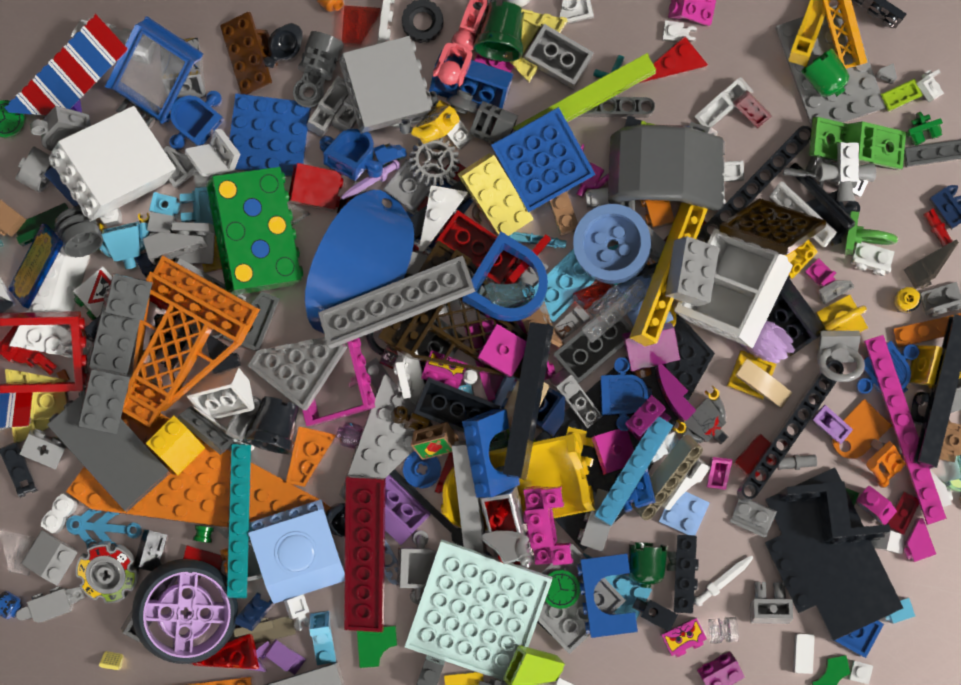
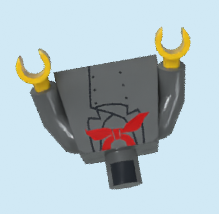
(706, 420)

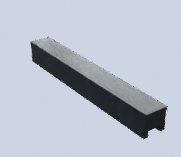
(941, 397)
(528, 400)

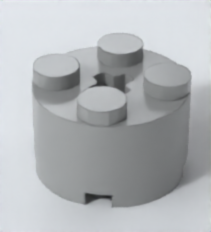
(33, 170)

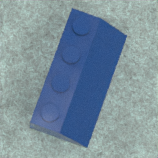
(481, 81)

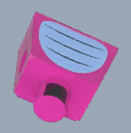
(875, 505)

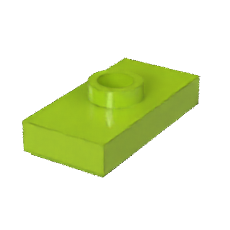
(901, 95)

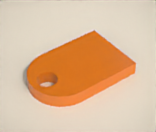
(866, 426)

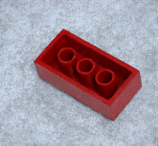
(475, 242)

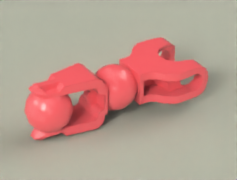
(461, 45)

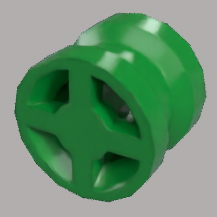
(203, 534)

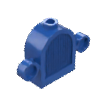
(195, 119)
(351, 154)
(901, 366)
(622, 393)

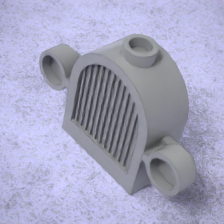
(59, 125)
(415, 565)

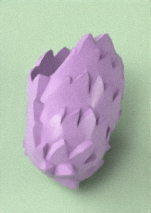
(771, 344)

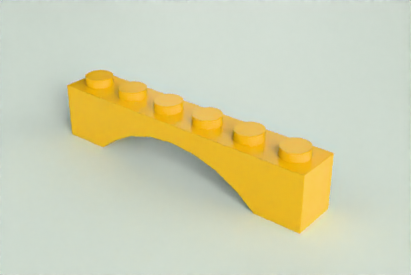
(808, 33)

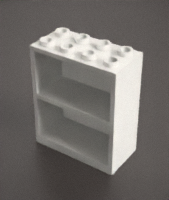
(111, 163)
(742, 291)

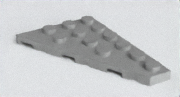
(382, 442)

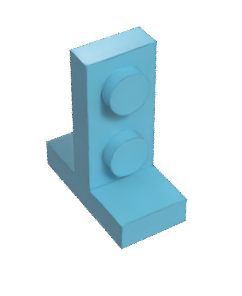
(322, 638)

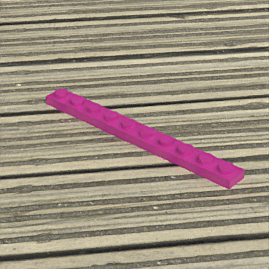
(904, 428)

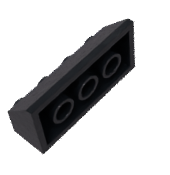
(795, 317)
(449, 404)

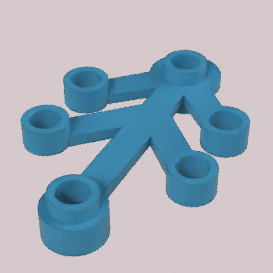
(99, 527)

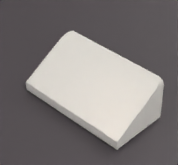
(803, 653)

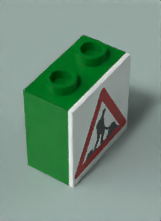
(92, 292)

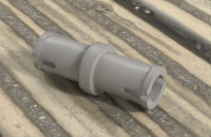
(798, 462)

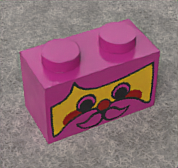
(442, 373)
(684, 637)

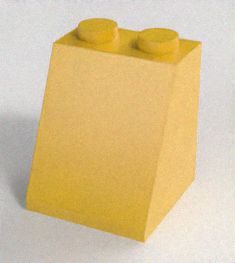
(175, 445)

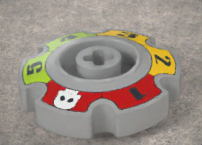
(93, 571)

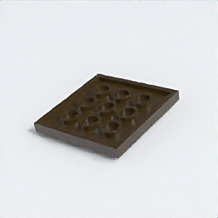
(772, 226)

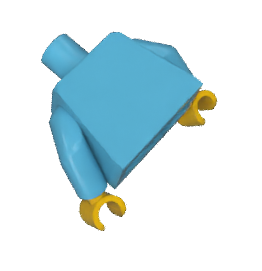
(125, 241)

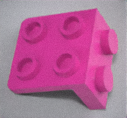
(694, 10)

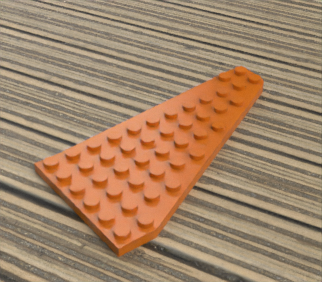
(198, 492)

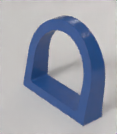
(508, 244)

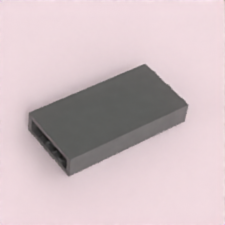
(115, 460)

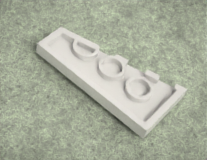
(47, 339)

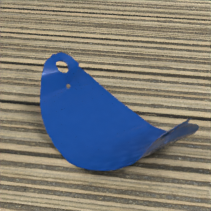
(359, 253)

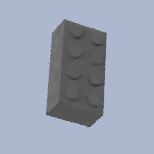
(583, 357)

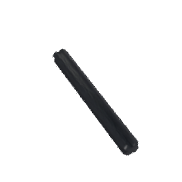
(825, 199)

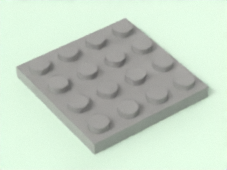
(568, 624)

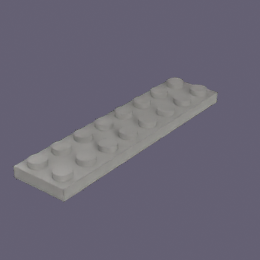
(396, 302)

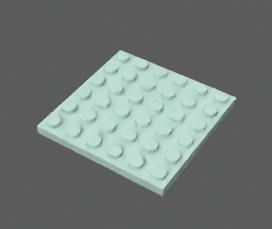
(477, 610)

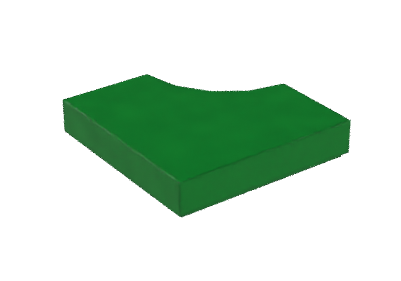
(373, 645)

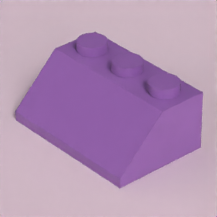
(402, 511)

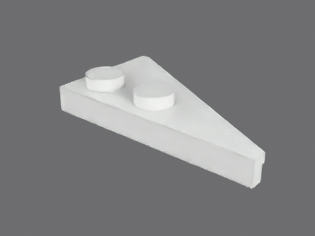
(440, 207)

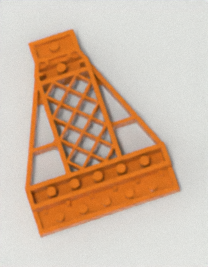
(207, 305)

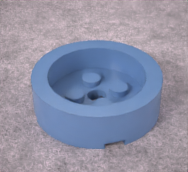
(607, 224)

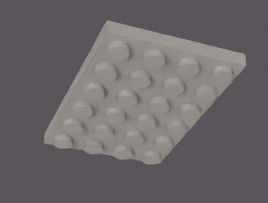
(861, 92)

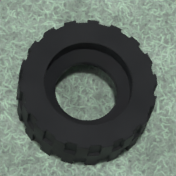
(415, 8)

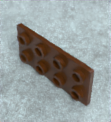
(246, 51)

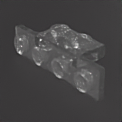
(612, 308)

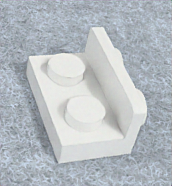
(872, 258)

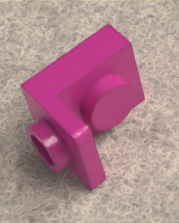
(820, 273)

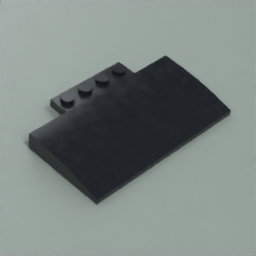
(839, 579)

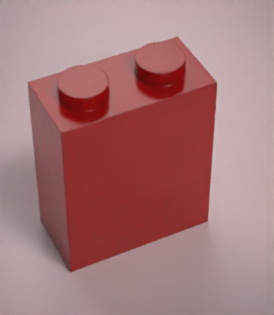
(315, 187)

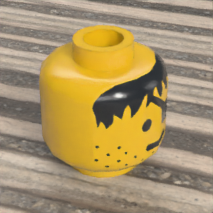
(910, 294)

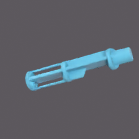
(534, 239)

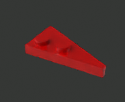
(677, 59)
(513, 275)

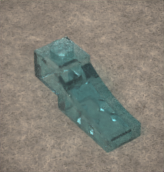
(510, 294)

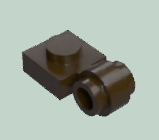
(411, 421)

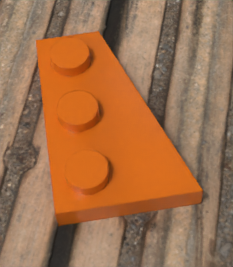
(307, 454)

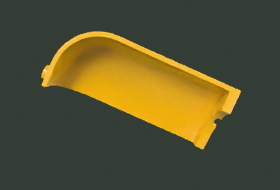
(551, 464)

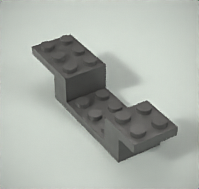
(112, 352)

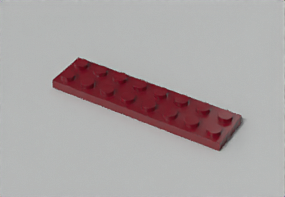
(364, 553)

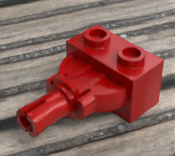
(22, 355)

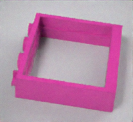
(311, 414)

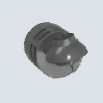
(318, 64)
(484, 117)

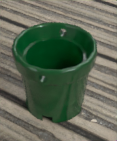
(501, 33)

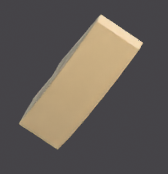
(763, 383)

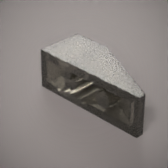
(928, 268)

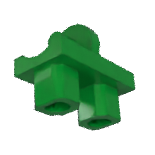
(917, 132)

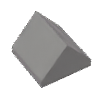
(887, 74)

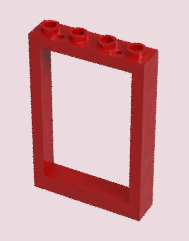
(78, 343)

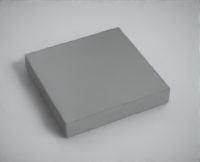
(407, 188)

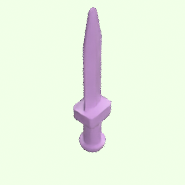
(394, 165)

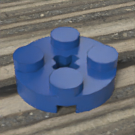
(417, 479)

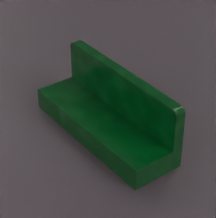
(32, 225)

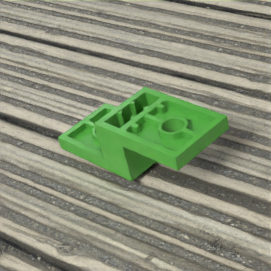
(871, 141)

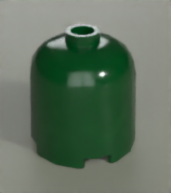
(647, 563)

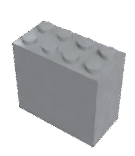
(385, 84)

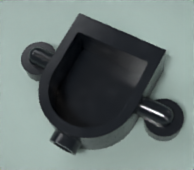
(830, 219)

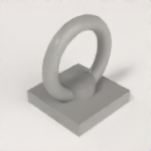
(841, 347)

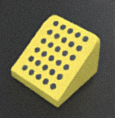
(111, 660)

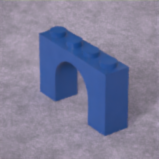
(478, 435)
(601, 623)

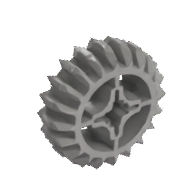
(422, 171)

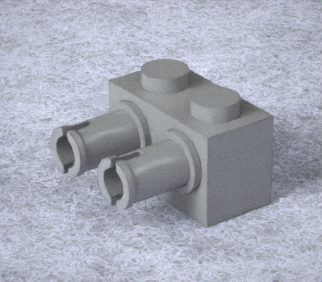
(771, 610)

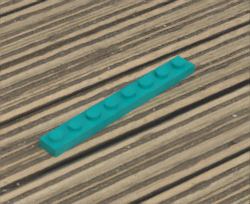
(239, 521)

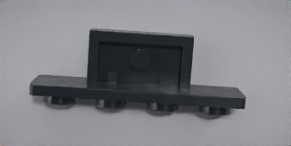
(685, 574)

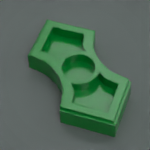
(835, 670)

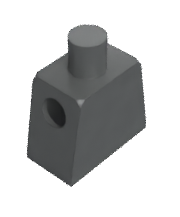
(430, 671)

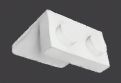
(216, 157)

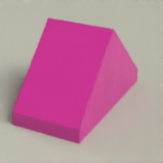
(719, 472)

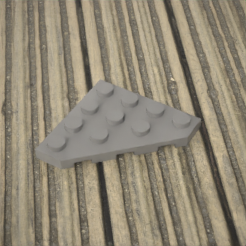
(298, 368)

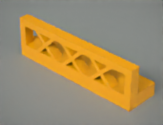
(851, 31)

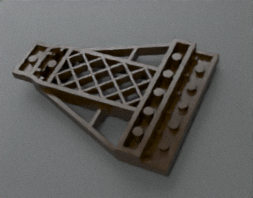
(409, 333)

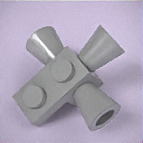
(846, 171)

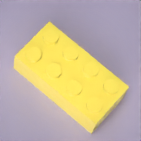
(495, 195)

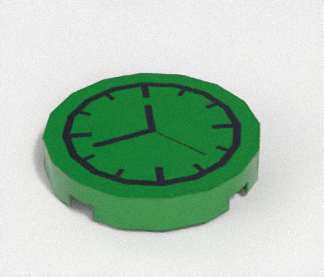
(10, 122)
(563, 589)

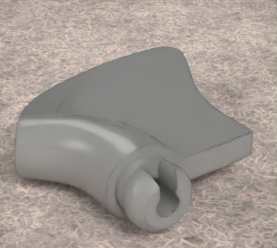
(508, 545)

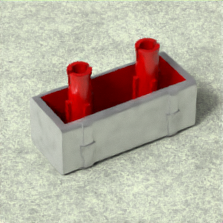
(506, 514)

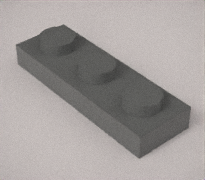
(205, 430)

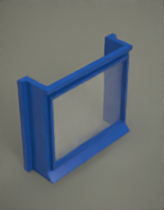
(153, 68)

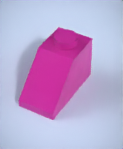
(918, 542)

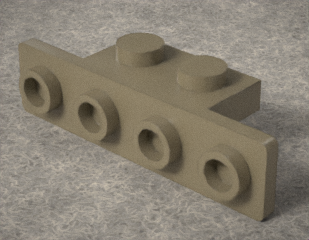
(267, 630)

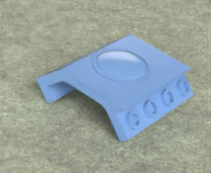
(296, 551)

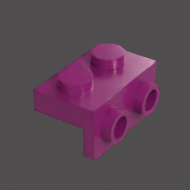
(721, 671)

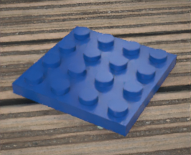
(269, 133)
(543, 159)

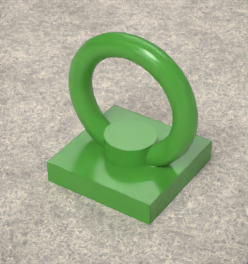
(859, 234)

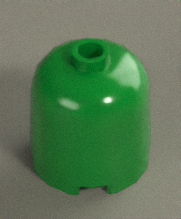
(827, 74)

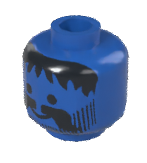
(9, 605)

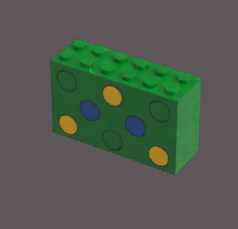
(254, 231)

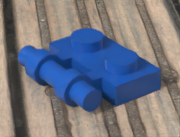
(642, 494)

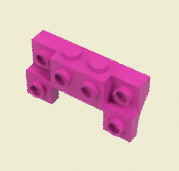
(542, 527)

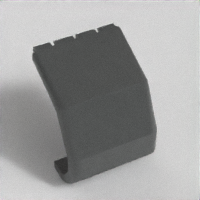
(666, 165)

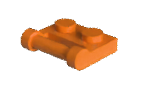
(890, 460)

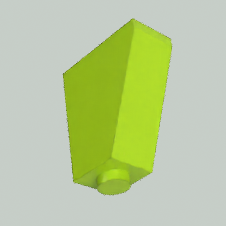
(533, 667)

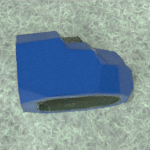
(389, 152)

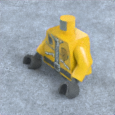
(434, 124)

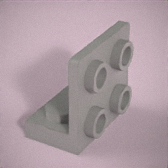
(205, 230)
(940, 299)

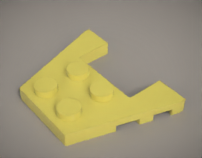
(531, 25)
(43, 403)

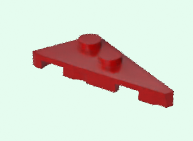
(235, 654)

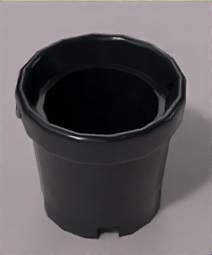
(274, 426)

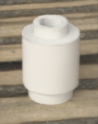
(597, 197)

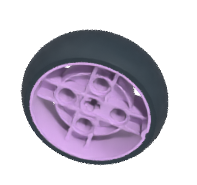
(149, 610)

